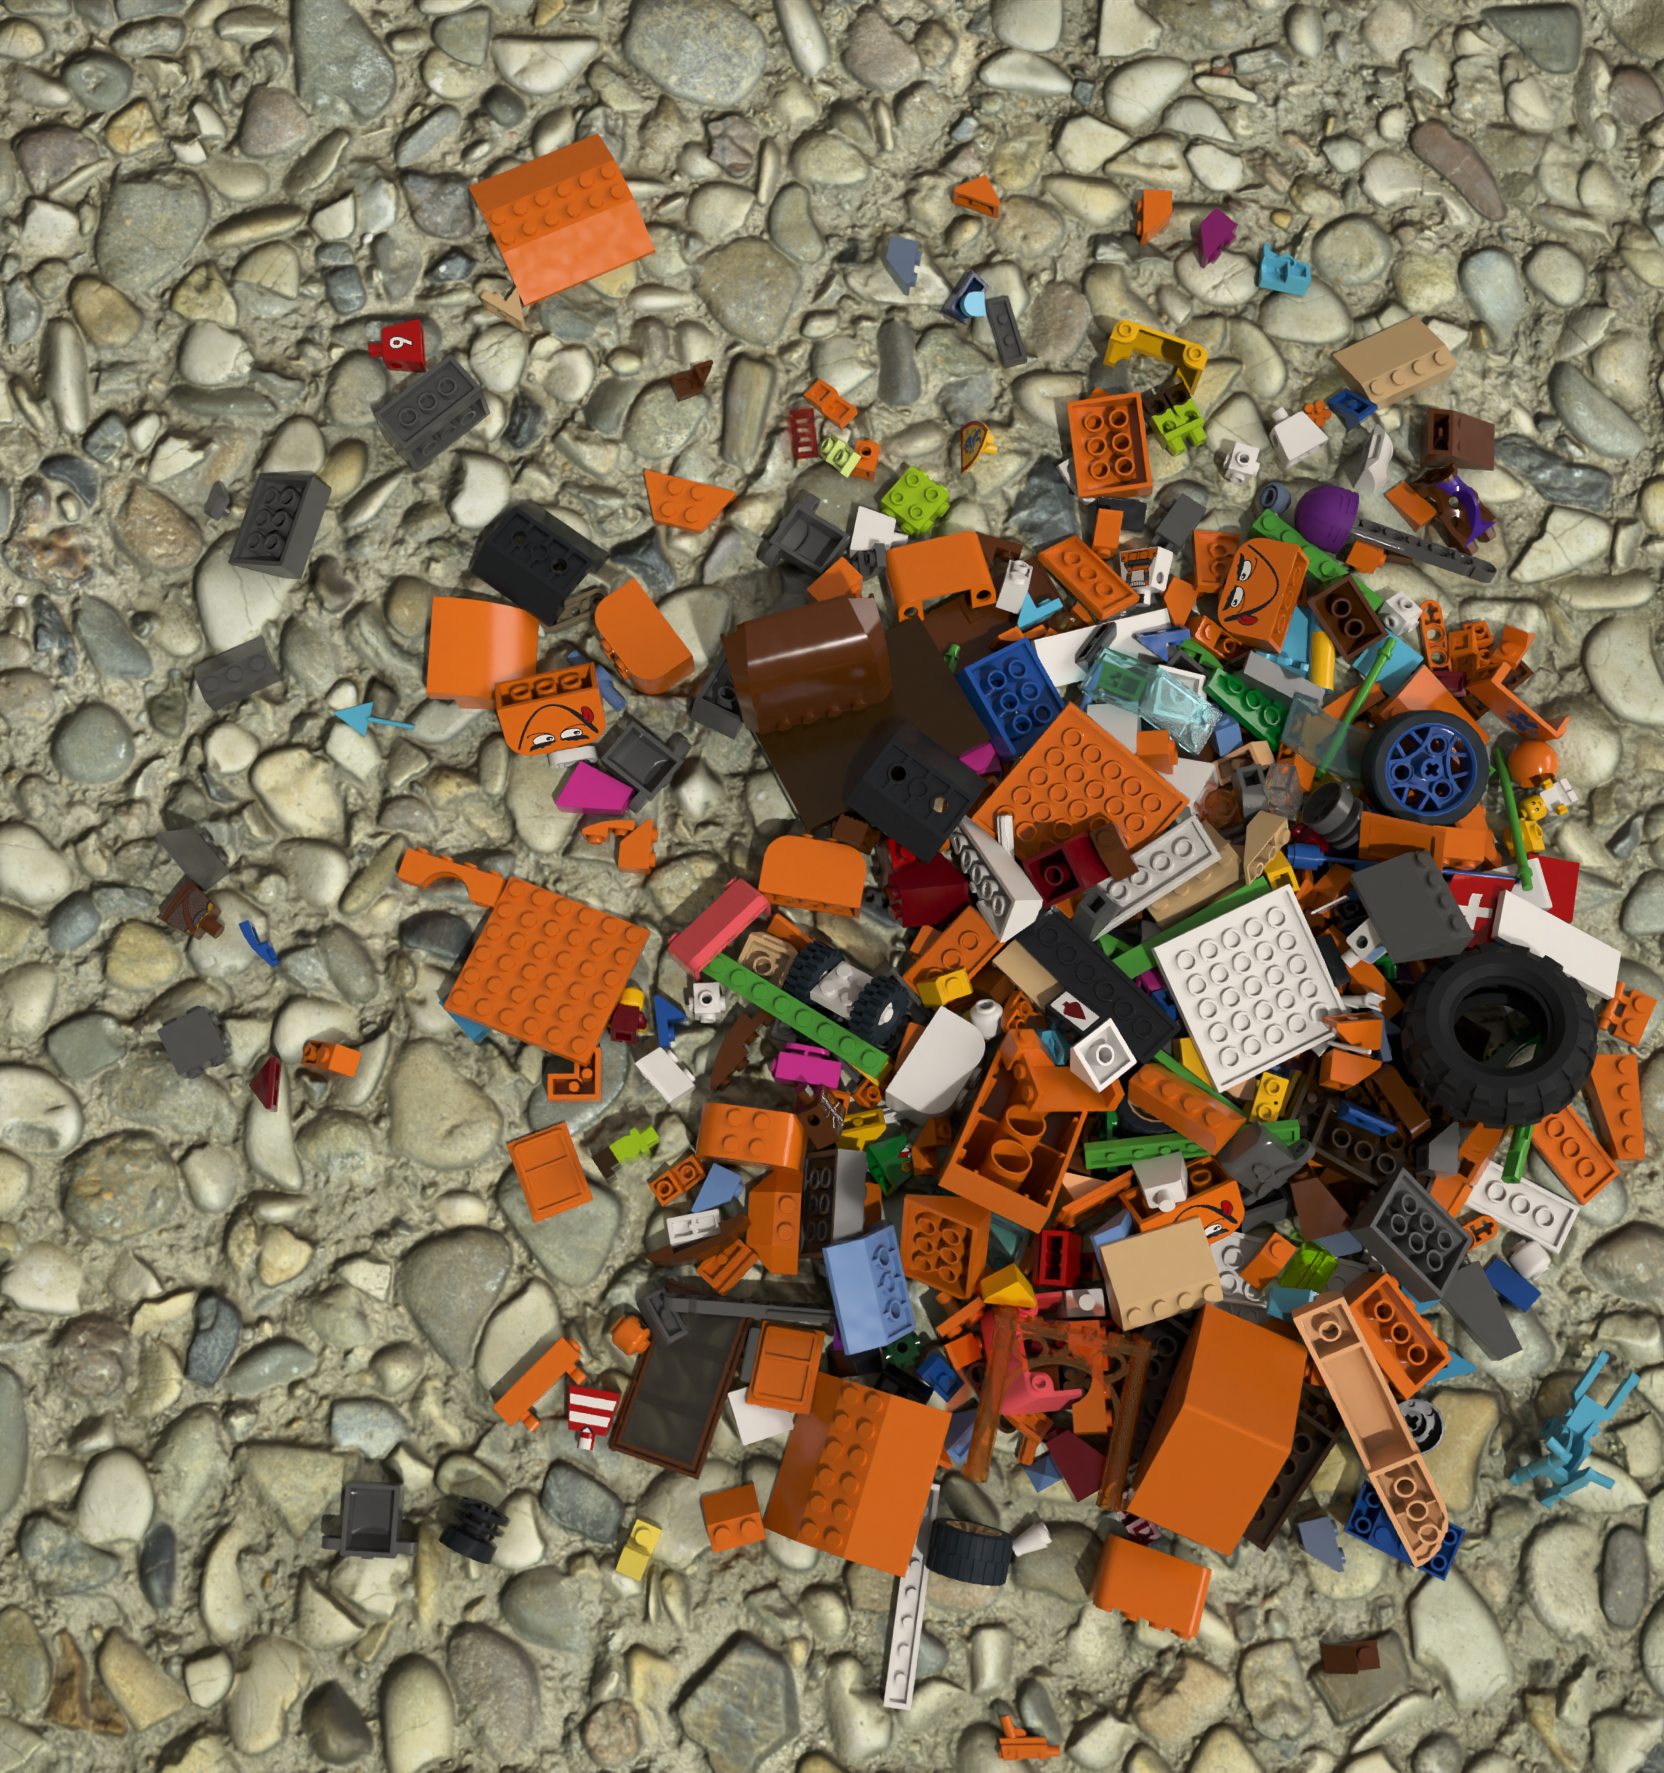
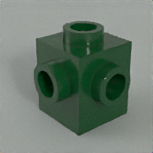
(907, 1358)

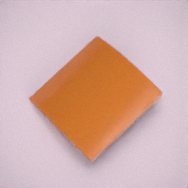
(476, 647)

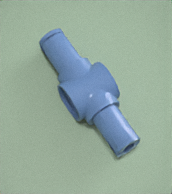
(608, 691)

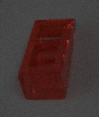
(803, 414)

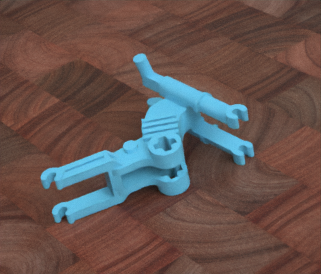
(1570, 1438)

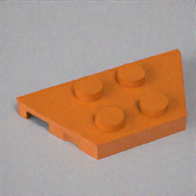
(685, 502)

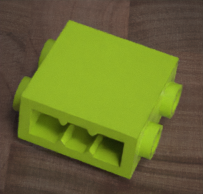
(915, 502)

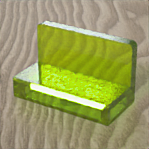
(1309, 1268)

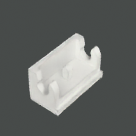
(693, 1228)

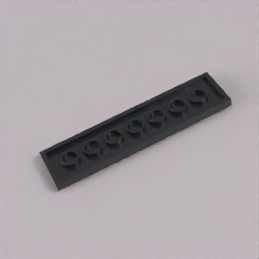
(1097, 980)

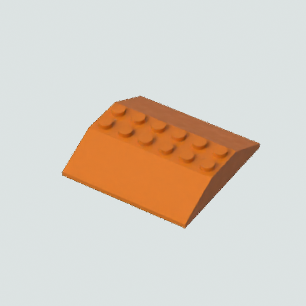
(562, 219)
(858, 1474)

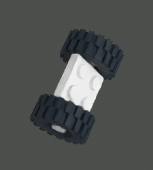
(869, 1003)

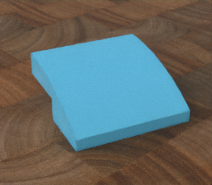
(1396, 669)

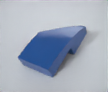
(264, 949)

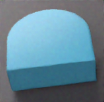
(973, 304)

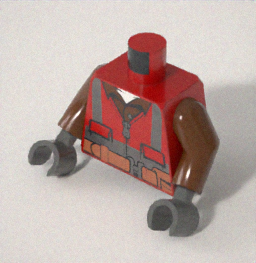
(891, 859)

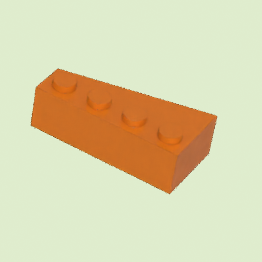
(1617, 1105)

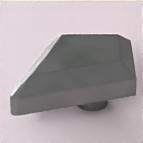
(217, 502)

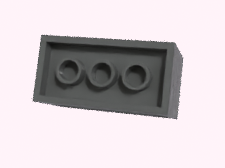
(432, 413)

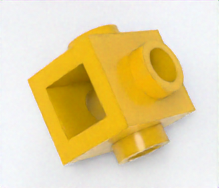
(1531, 834)

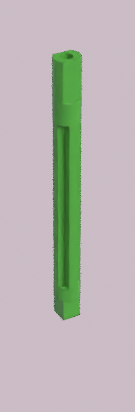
(1518, 1148)

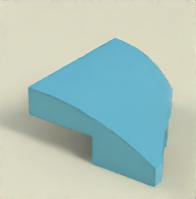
(1283, 272)
(1296, 666)

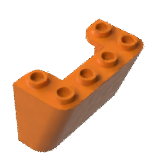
(935, 570)
(1150, 1586)

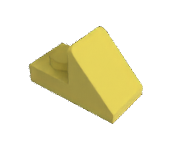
(638, 1549)

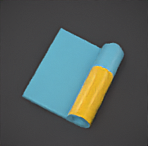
(1310, 643)

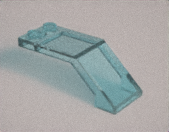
(1153, 696)
(1324, 740)

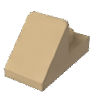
(508, 310)

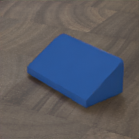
(1365, 1118)

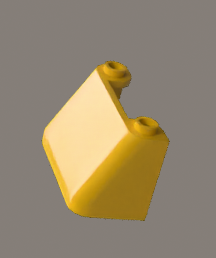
(1131, 337)

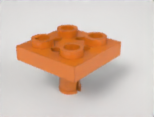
(958, 1315)

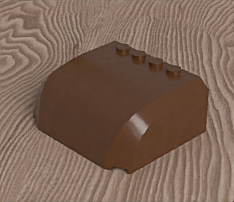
(809, 663)

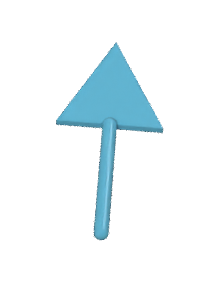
(359, 718)

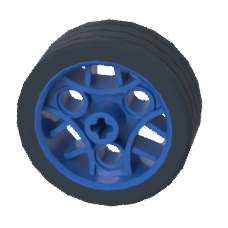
(1425, 768)

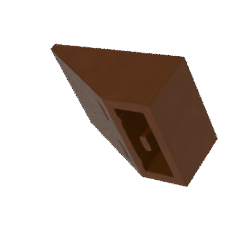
(1456, 439)

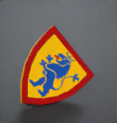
(974, 441)

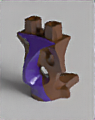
(1470, 514)

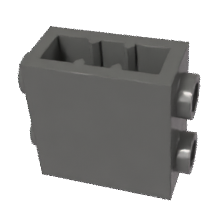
(195, 1042)

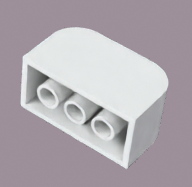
(938, 1070)

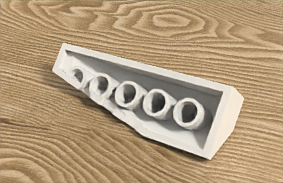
(1003, 889)

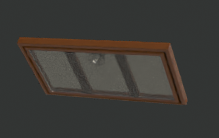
(681, 1391)

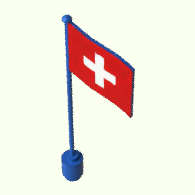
(1473, 891)

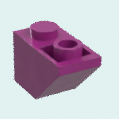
(1214, 235)

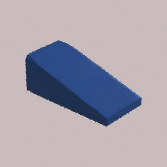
(1511, 1286)

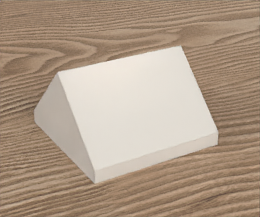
(1101, 1056)

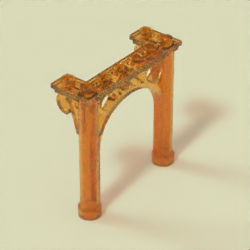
(997, 1382)

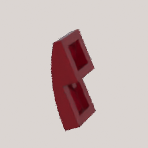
(1139, 1530)

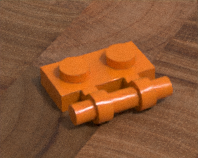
(1633, 1016)

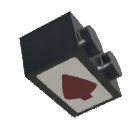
(1072, 1016)

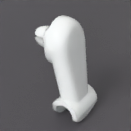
(1369, 1000)

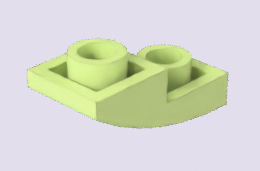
(839, 454)

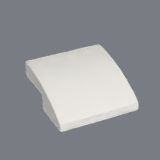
(757, 1422)

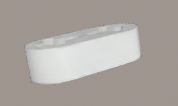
(571, 757)

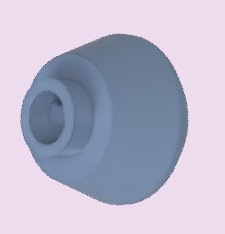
(1275, 498)

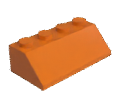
(1184, 1107)

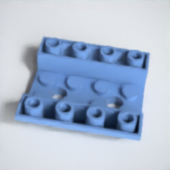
(866, 1285)

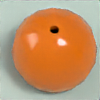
(1532, 763)

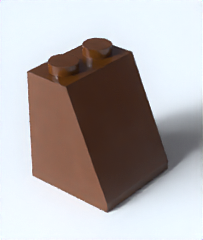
(1314, 1206)

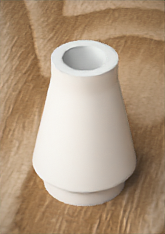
(1032, 1539)

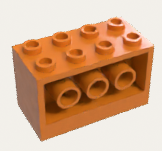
(1395, 1333)

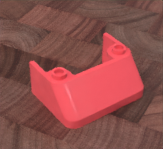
(717, 927)
(1031, 1390)

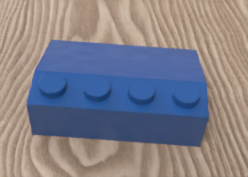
(1012, 697)

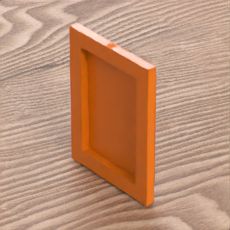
(1390, 837)
(549, 1172)
(1092, 1202)
(786, 1368)

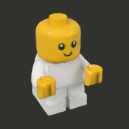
(1549, 800)

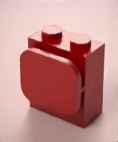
(1057, 1259)

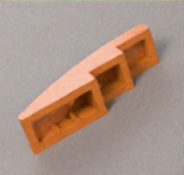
(1367, 978)

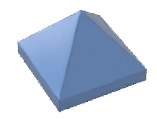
(1042, 1474)

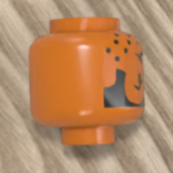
(630, 1335)

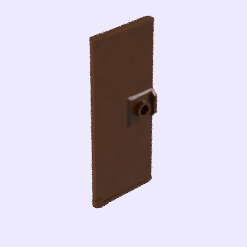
(977, 627)

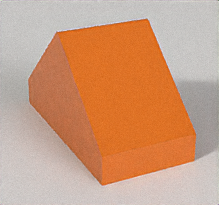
(1008, 1155)
(1220, 1431)

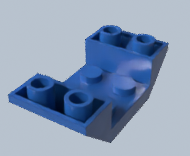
(1373, 1526)

